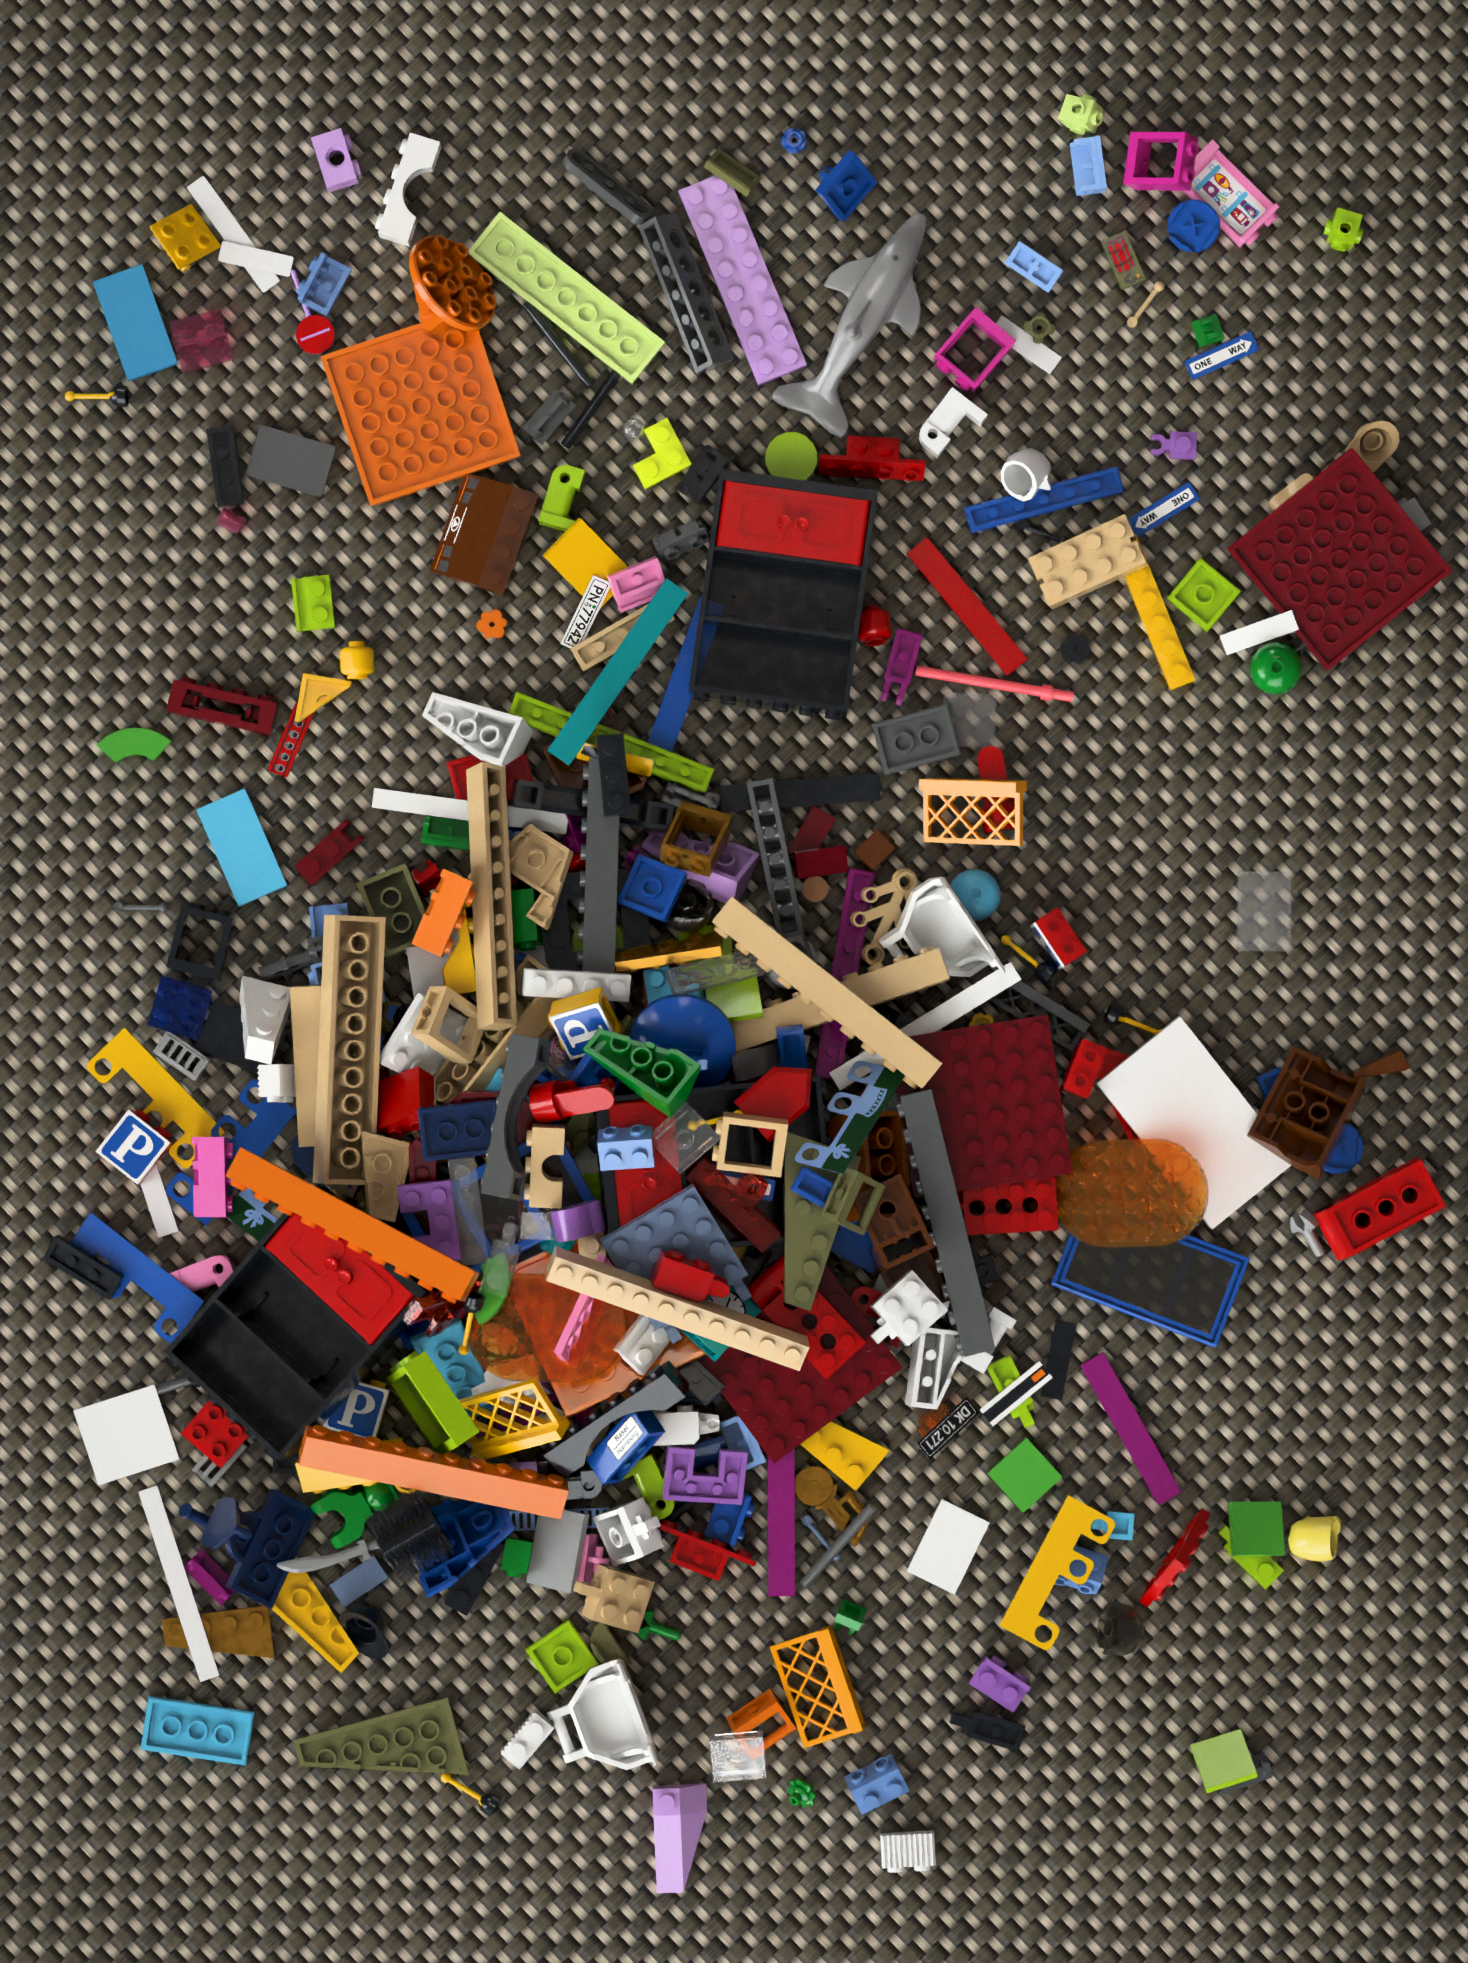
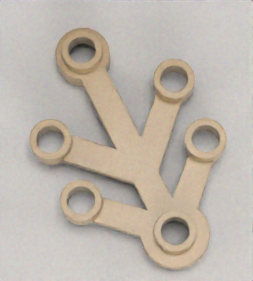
(890, 911)

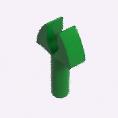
(657, 1628)

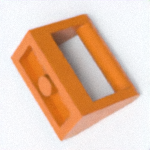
(759, 1711)

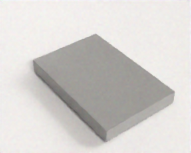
(558, 1551)

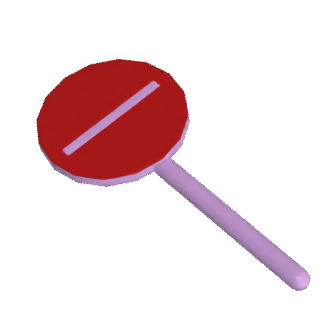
(315, 332)

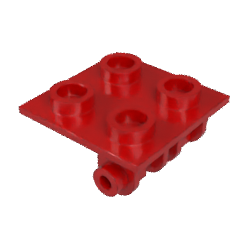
(215, 1433)

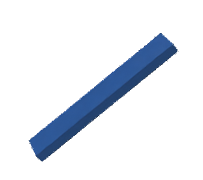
(1061, 496)
(677, 694)

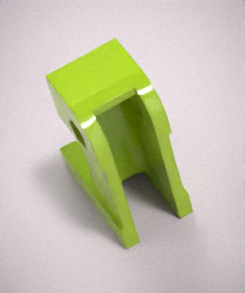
(560, 497)
(650, 1483)

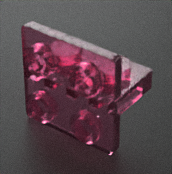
(201, 341)

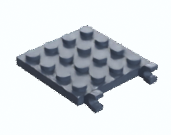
(680, 1225)

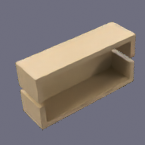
(1088, 561)

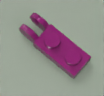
(901, 663)

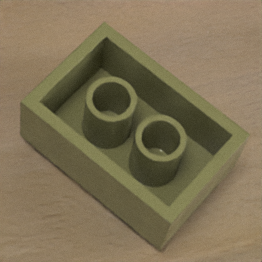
(398, 899)

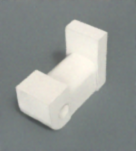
(946, 418)
(998, 1324)

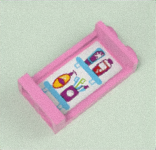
(1234, 197)

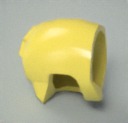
(1315, 1538)

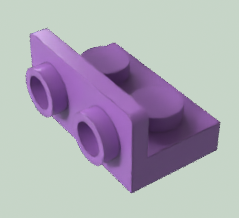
(1000, 1683)

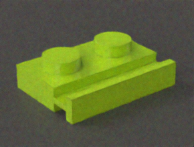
(313, 603)

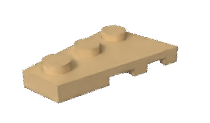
(384, 1169)

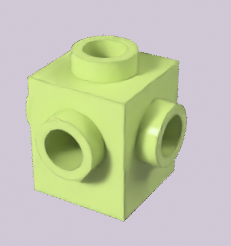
(1081, 114)

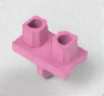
(591, 1557)

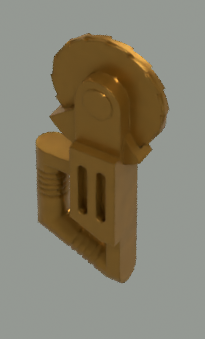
(816, 1488)

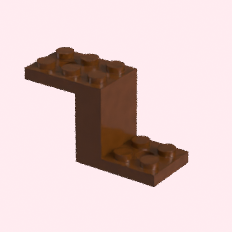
(900, 1240)

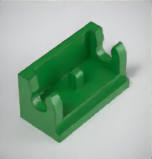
(445, 833)

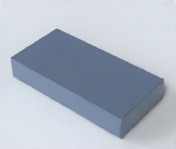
(359, 1581)

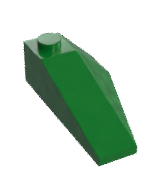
(652, 1072)

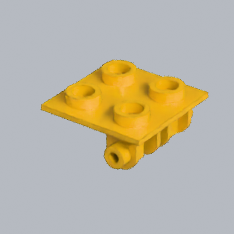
(185, 237)

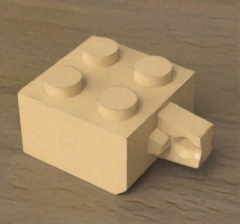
(616, 1597)

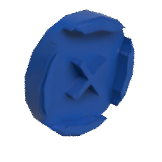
(1193, 225)
(1347, 1152)

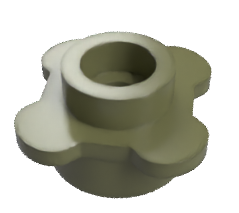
(1039, 320)

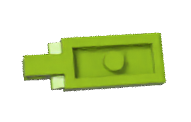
(1004, 1374)
(1261, 1568)

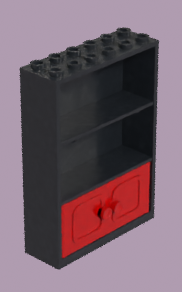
(792, 586)
(635, 1191)
(293, 1332)

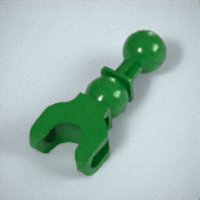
(354, 1507)

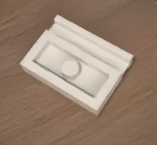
(642, 1344)

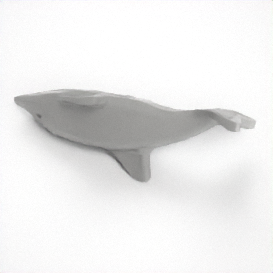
(878, 293)

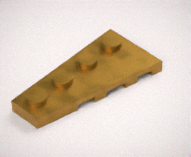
(670, 952)
(229, 1631)

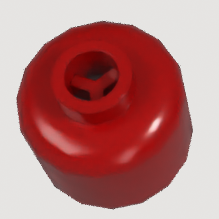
(874, 626)

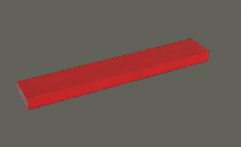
(967, 606)

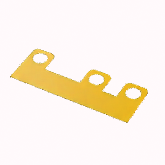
(166, 1093)
(1050, 1562)

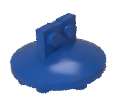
(693, 1028)

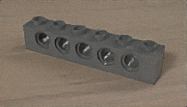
(686, 292)
(775, 858)

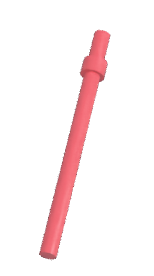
(1045, 692)

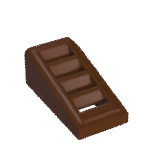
(1389, 1063)

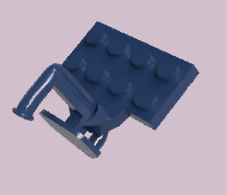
(264, 1541)

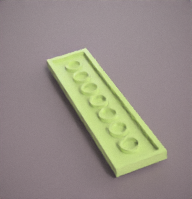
(566, 298)

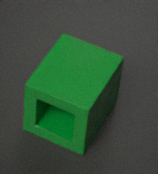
(516, 1556)

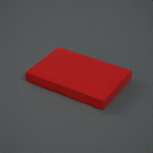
(515, 769)

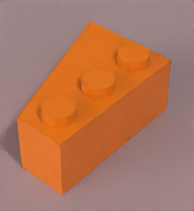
(444, 914)

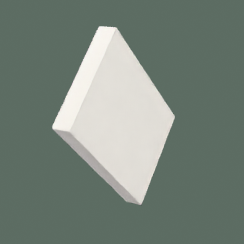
(948, 1546)

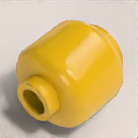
(357, 660)

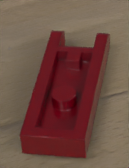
(327, 854)

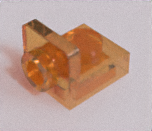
(931, 1419)

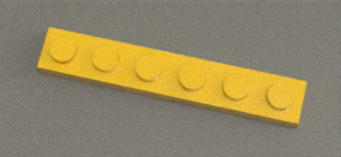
(1159, 627)

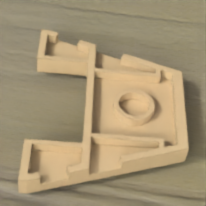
(543, 866)

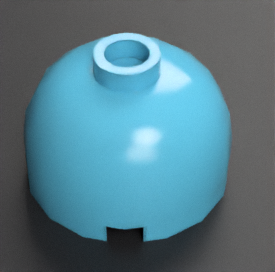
(977, 892)

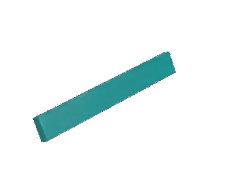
(617, 672)

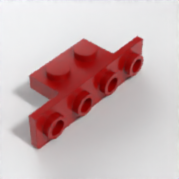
(872, 459)
(700, 1555)

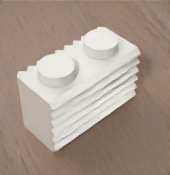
(277, 1082)
(527, 1739)
(907, 1850)

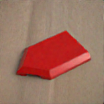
(778, 1094)

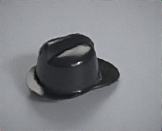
(365, 1630)

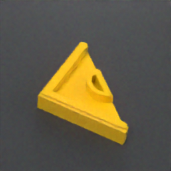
(317, 692)

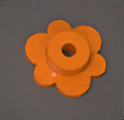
(495, 617)

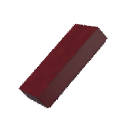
(812, 831)
(820, 861)

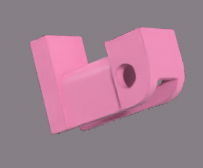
(204, 1273)

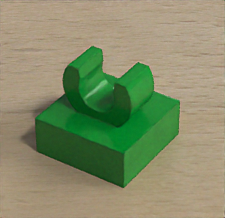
(1207, 331)
(849, 1616)

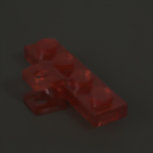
(737, 1202)
(434, 1309)

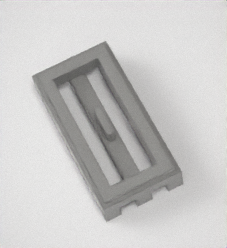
(204, 1474)

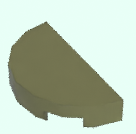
(605, 1645)

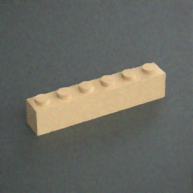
(305, 1032)

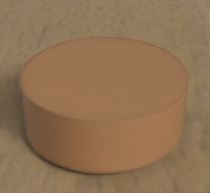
(815, 889)

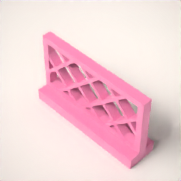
(573, 1327)

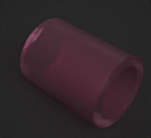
(230, 521)

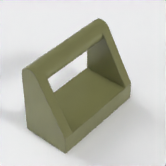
(843, 1196)

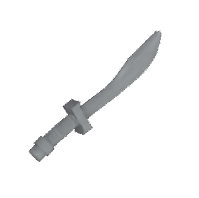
(313, 1563)

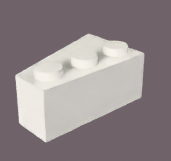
(263, 1016)
(931, 1367)

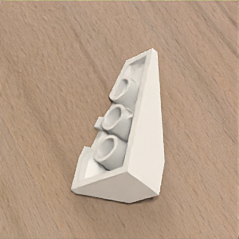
(480, 730)

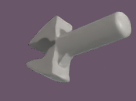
(1306, 1227)

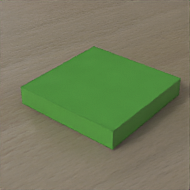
(1024, 1475)
(1256, 1528)

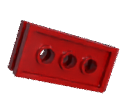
(1338, 1217)
(1016, 1219)
(768, 1295)

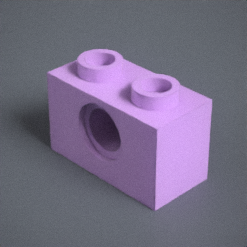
(340, 175)

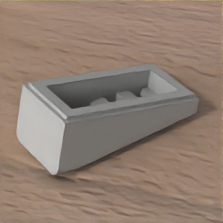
(199, 1068)

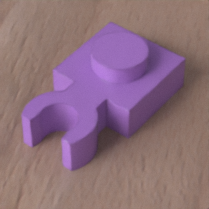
(1179, 445)

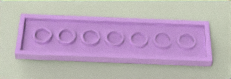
(742, 279)

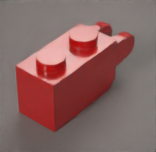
(687, 1277)

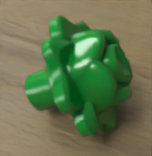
(801, 1792)

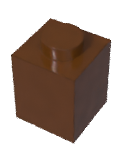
(875, 849)

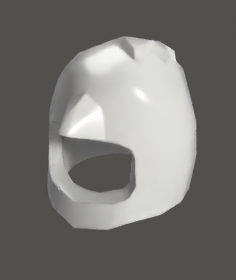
(1026, 472)

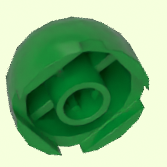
(1275, 668)

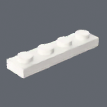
(567, 983)

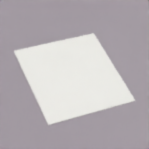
(126, 1434)

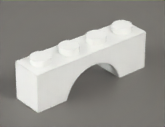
(418, 157)

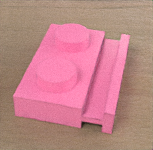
(636, 583)

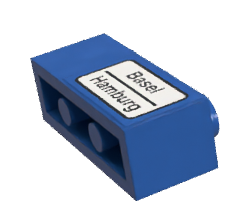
(624, 1446)

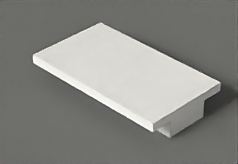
(1183, 1096)

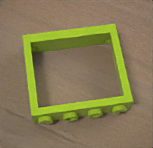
(431, 1402)

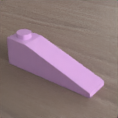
(730, 872)
(678, 1822)

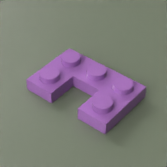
(438, 1201)
(722, 1488)

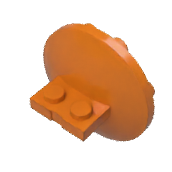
(450, 285)

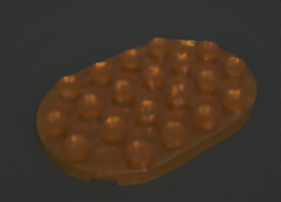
(1132, 1193)
(525, 1331)

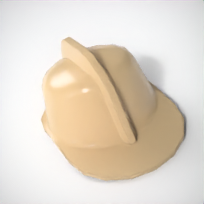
(1375, 443)

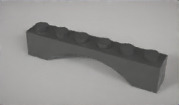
(524, 1063)

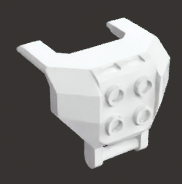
(940, 920)
(607, 1720)

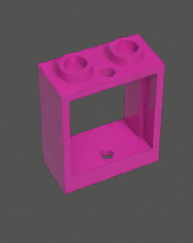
(1139, 155)
(988, 327)

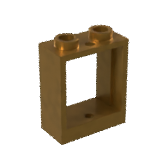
(690, 816)

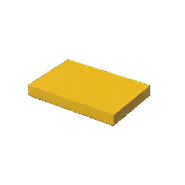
(581, 555)

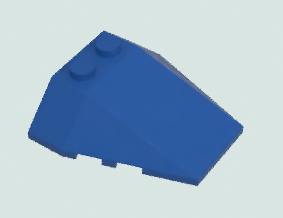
(472, 1532)

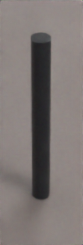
(559, 345)
(590, 409)

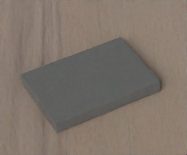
(291, 461)
(916, 739)

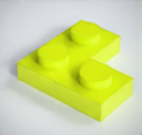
(668, 457)

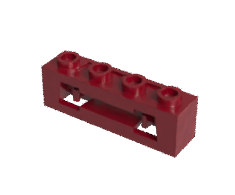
(180, 696)

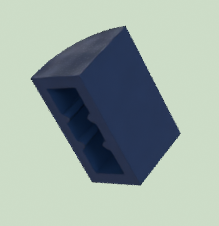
(707, 1452)

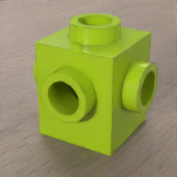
(1346, 221)

